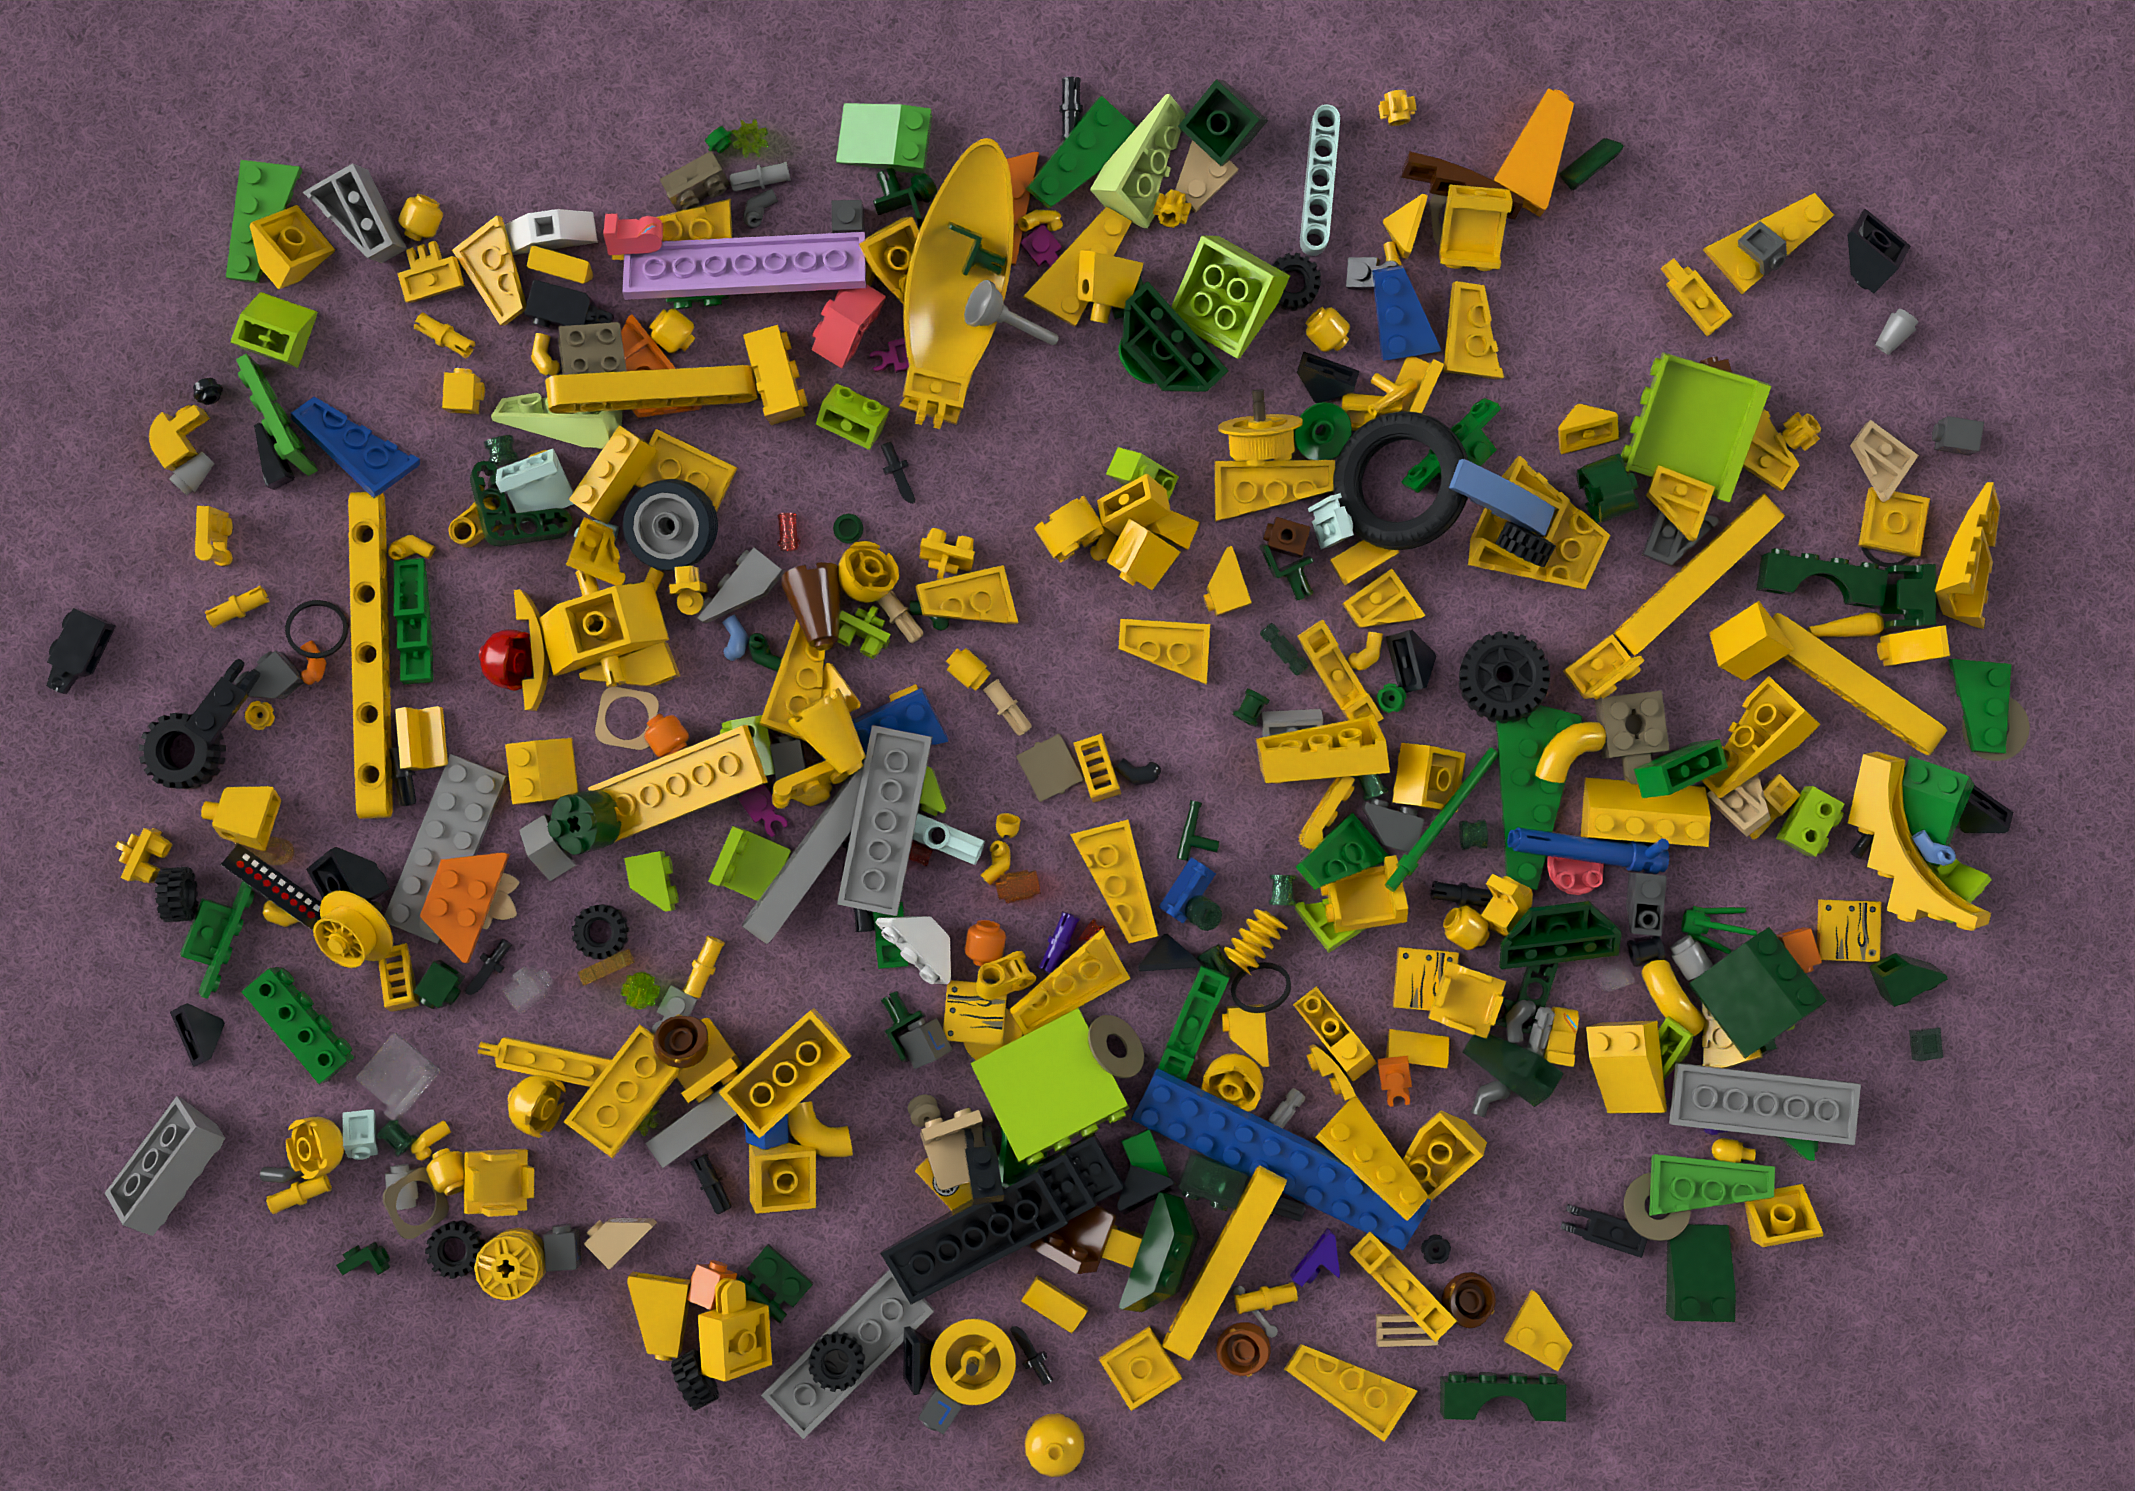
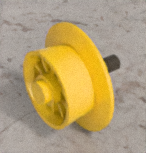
(352, 930)

